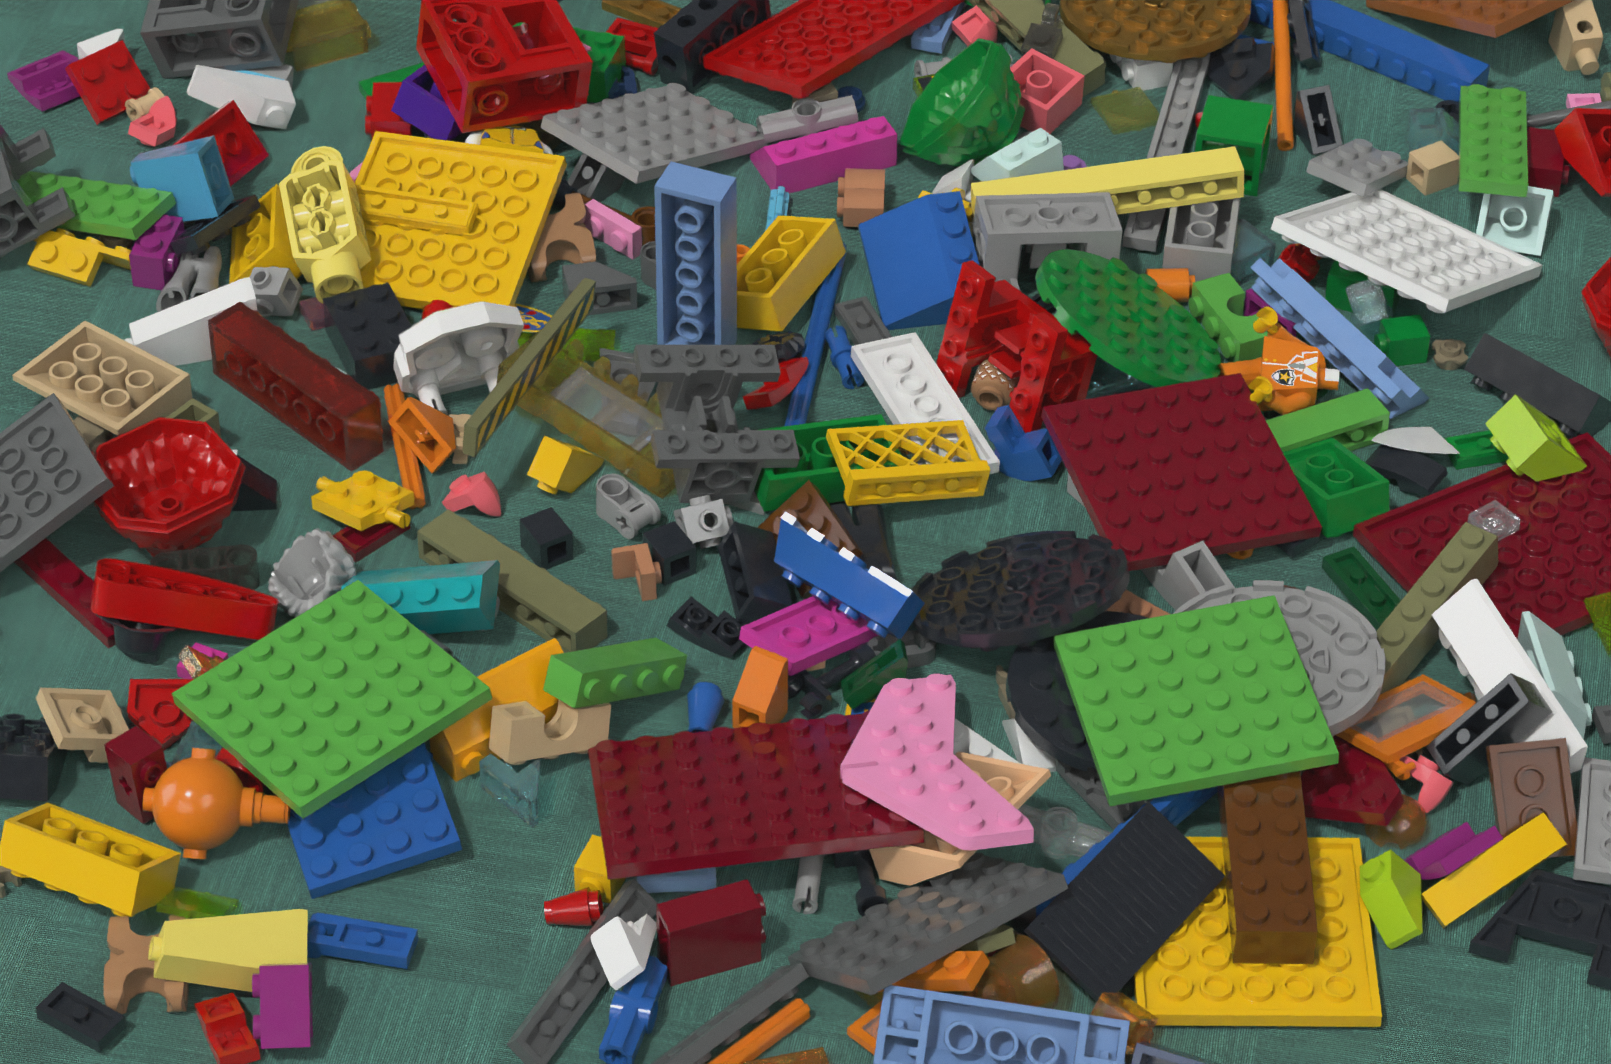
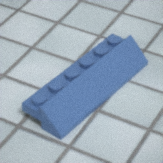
(1336, 337)
(961, 1029)

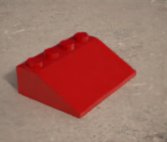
(1587, 145)

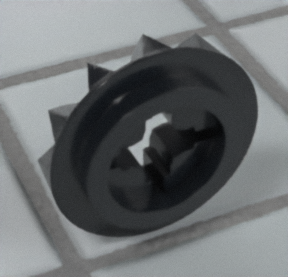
(786, 344)

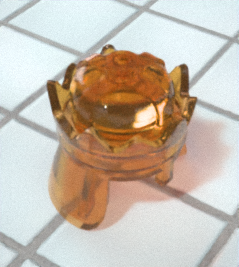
(1019, 976)

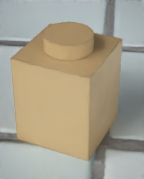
(1433, 168)

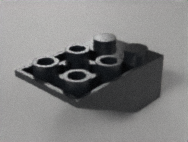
(28, 759)

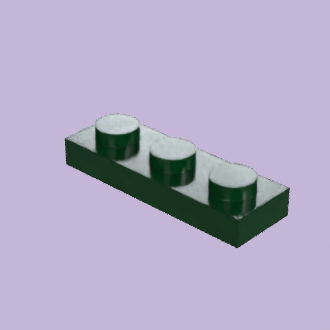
(1361, 585)

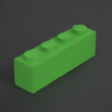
(1348, 419)
(615, 672)

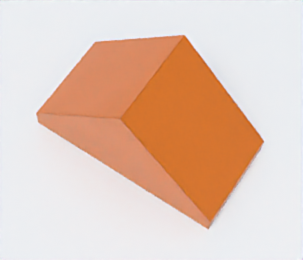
(425, 432)

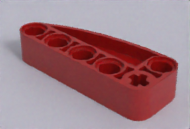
(180, 600)

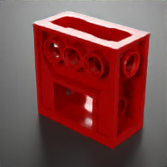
(501, 63)

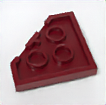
(1353, 790)

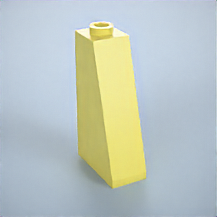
(229, 947)

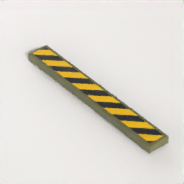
(528, 367)

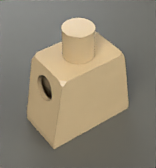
(1577, 37)

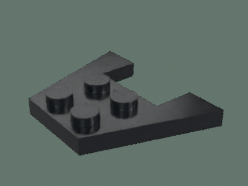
(1554, 912)

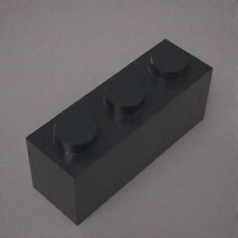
(752, 574)
(1496, 719)

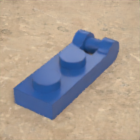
(360, 940)

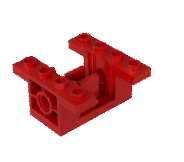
(1019, 339)

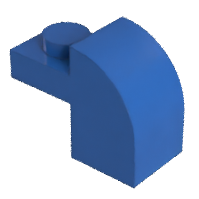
(1021, 454)

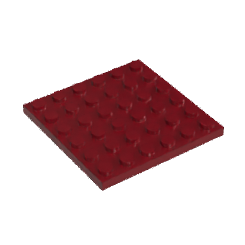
(1180, 470)

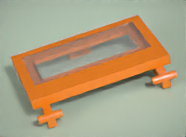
(1406, 721)

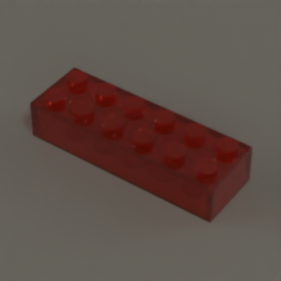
(296, 386)

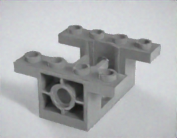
(1044, 226)

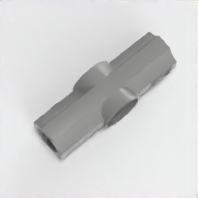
(806, 118)

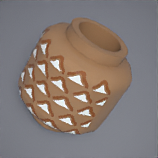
(992, 386)

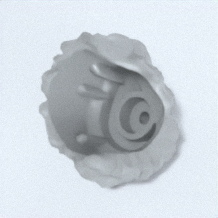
(310, 572)

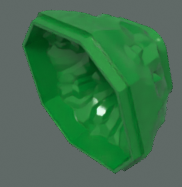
(966, 108)

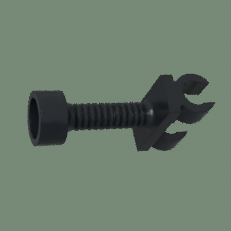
(817, 696)
(870, 893)

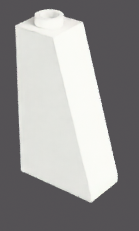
(182, 331)

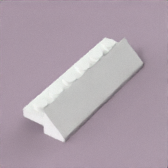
(1490, 651)

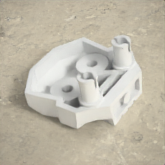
(456, 350)

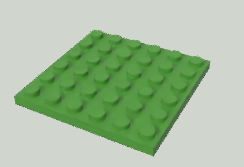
(331, 698)
(1194, 700)

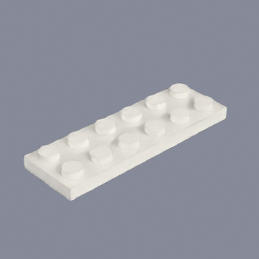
(916, 391)

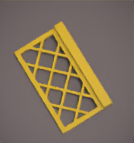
(909, 479)

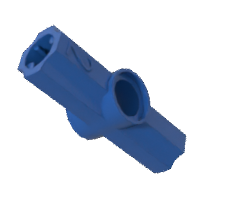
(633, 1014)

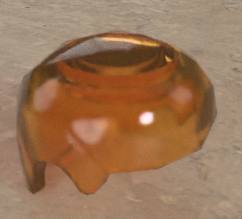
(1405, 827)

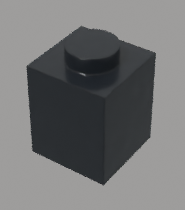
(546, 538)
(672, 551)

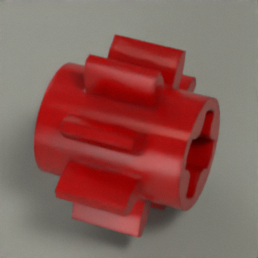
(1300, 260)

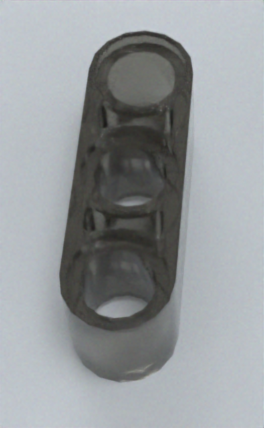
(228, 563)

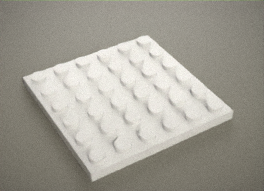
(1406, 249)

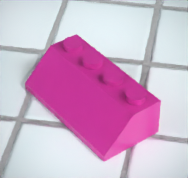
(826, 154)

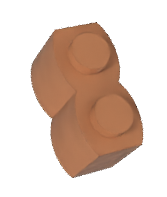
(860, 195)

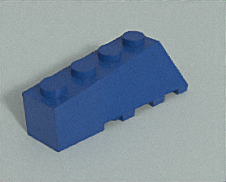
(844, 579)

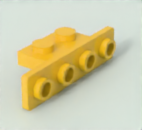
(74, 258)

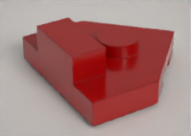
(154, 710)

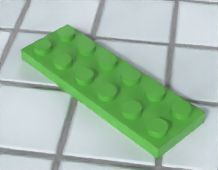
(1493, 141)
(102, 206)

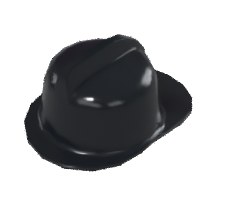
(139, 639)

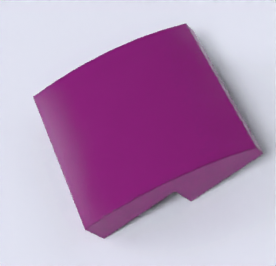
(45, 81)
(1451, 850)

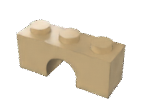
(521, 732)

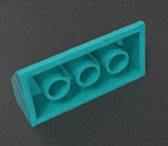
(439, 596)

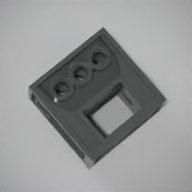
(222, 34)

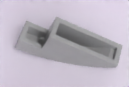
(1187, 575)

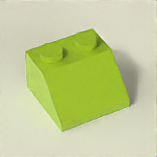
(1532, 442)

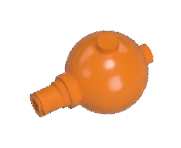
(204, 804)

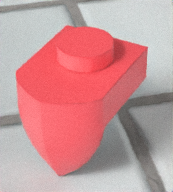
(974, 25)
(157, 125)
(475, 491)
(1434, 786)

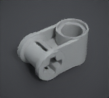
(624, 505)

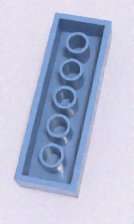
(696, 257)

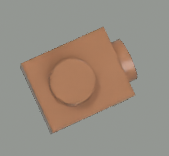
(637, 562)

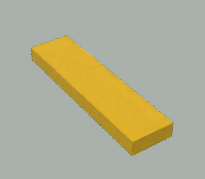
(417, 209)

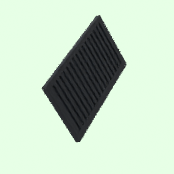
(1125, 903)

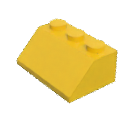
(262, 240)

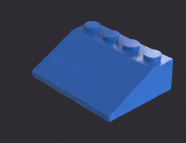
(917, 259)

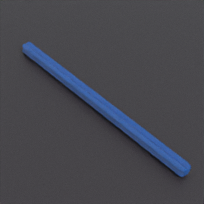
(814, 345)

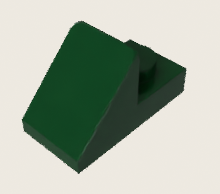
(870, 678)

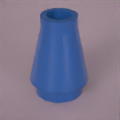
(704, 706)

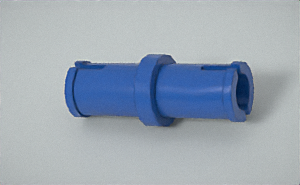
(841, 357)

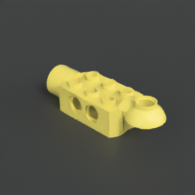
(325, 222)

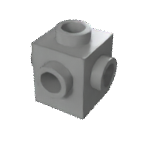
(275, 290)
(692, 520)

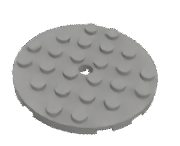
(1332, 642)

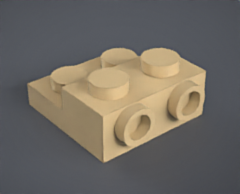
(82, 719)

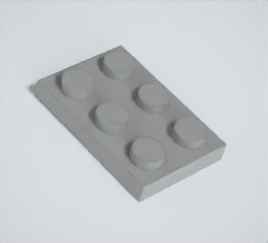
(1358, 167)

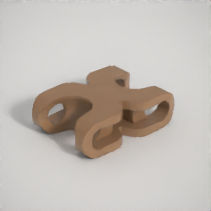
(563, 239)
(132, 973)

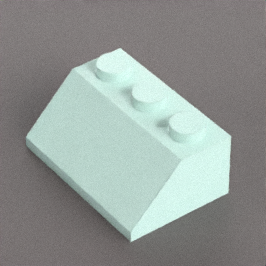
(1556, 667)

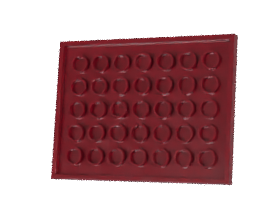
(1542, 567)
(735, 798)

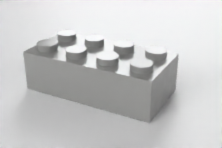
(1202, 237)

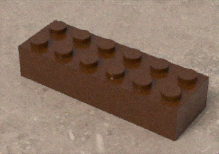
(1268, 871)

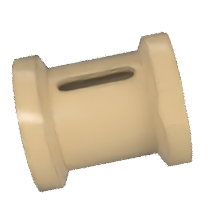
(141, 106)

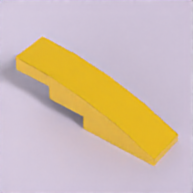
(1493, 870)

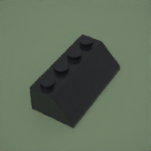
(1542, 387)

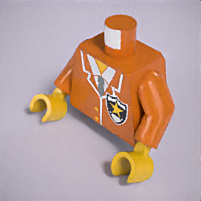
(1288, 369)

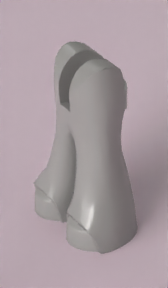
(192, 270)

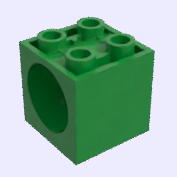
(1242, 125)

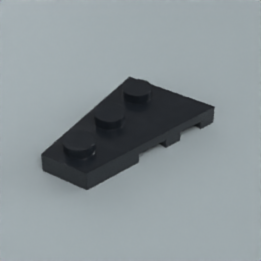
(197, 237)

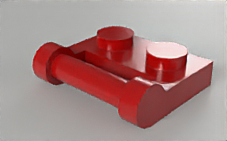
(639, 40)

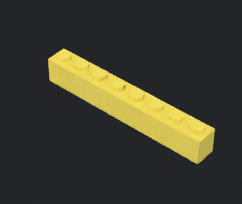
(1137, 183)

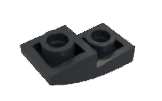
(1411, 470)
(705, 629)

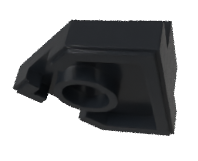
(1241, 66)

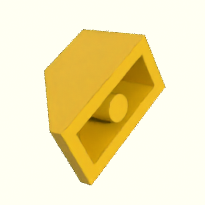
(562, 466)

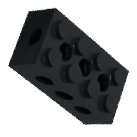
(698, 31)

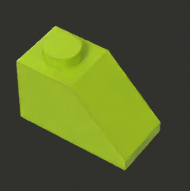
(1392, 897)

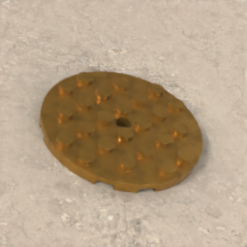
(1156, 27)

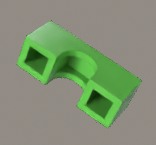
(1219, 307)

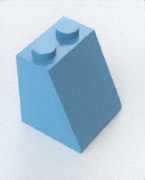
(191, 173)

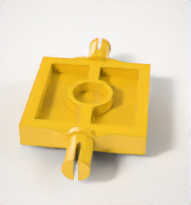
(363, 500)

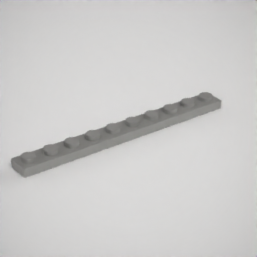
(1169, 139)

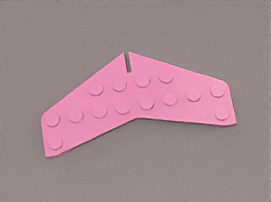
(910, 767)

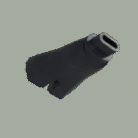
(870, 533)

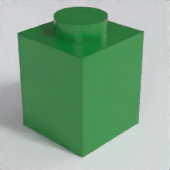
(1403, 340)

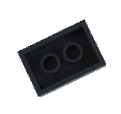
(366, 332)

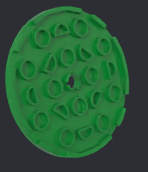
(1127, 318)

